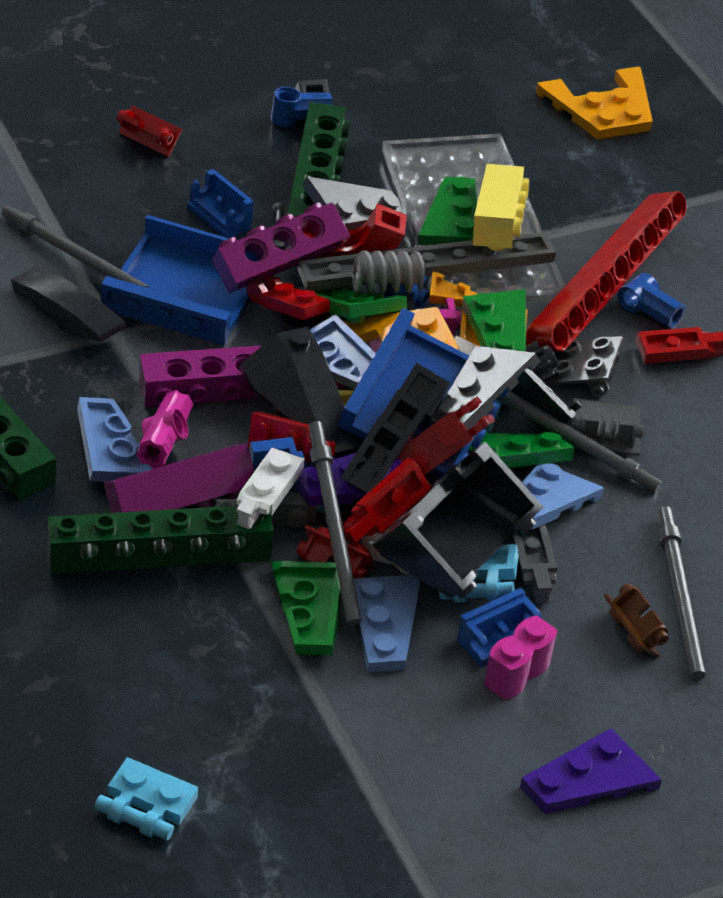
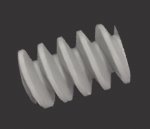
(388, 270)

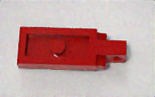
(678, 344)
(268, 427)
(386, 501)

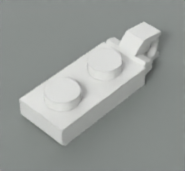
(268, 486)

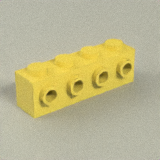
(500, 206)

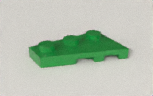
(451, 213)
(356, 306)
(498, 318)
(528, 449)
(310, 604)

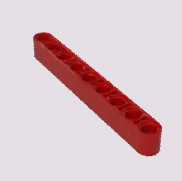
(607, 271)

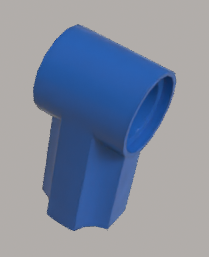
(292, 105)
(645, 295)

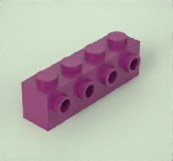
(183, 483)

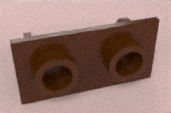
(643, 631)

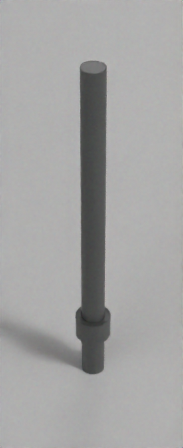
(31, 225)
(322, 460)
(626, 467)
(671, 540)

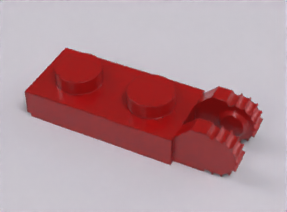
(287, 299)
(444, 438)

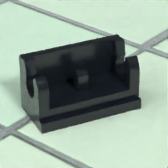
(537, 393)

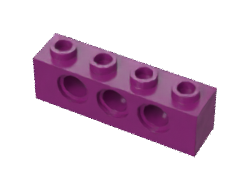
(239, 271)
(201, 374)

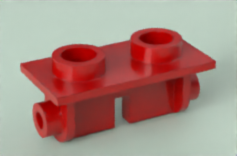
(148, 130)
(319, 549)

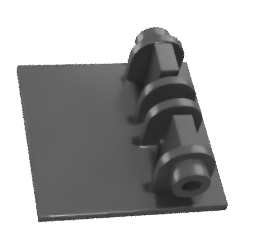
(588, 362)
(610, 425)

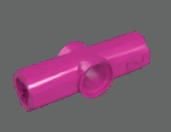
(164, 429)

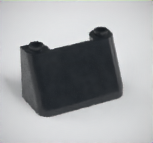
(460, 523)

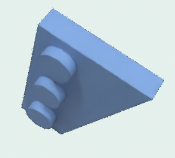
(344, 351)
(108, 440)
(558, 491)
(387, 619)

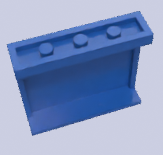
(182, 283)
(388, 371)

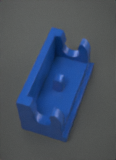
(221, 205)
(492, 622)

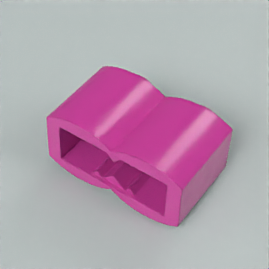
(520, 657)

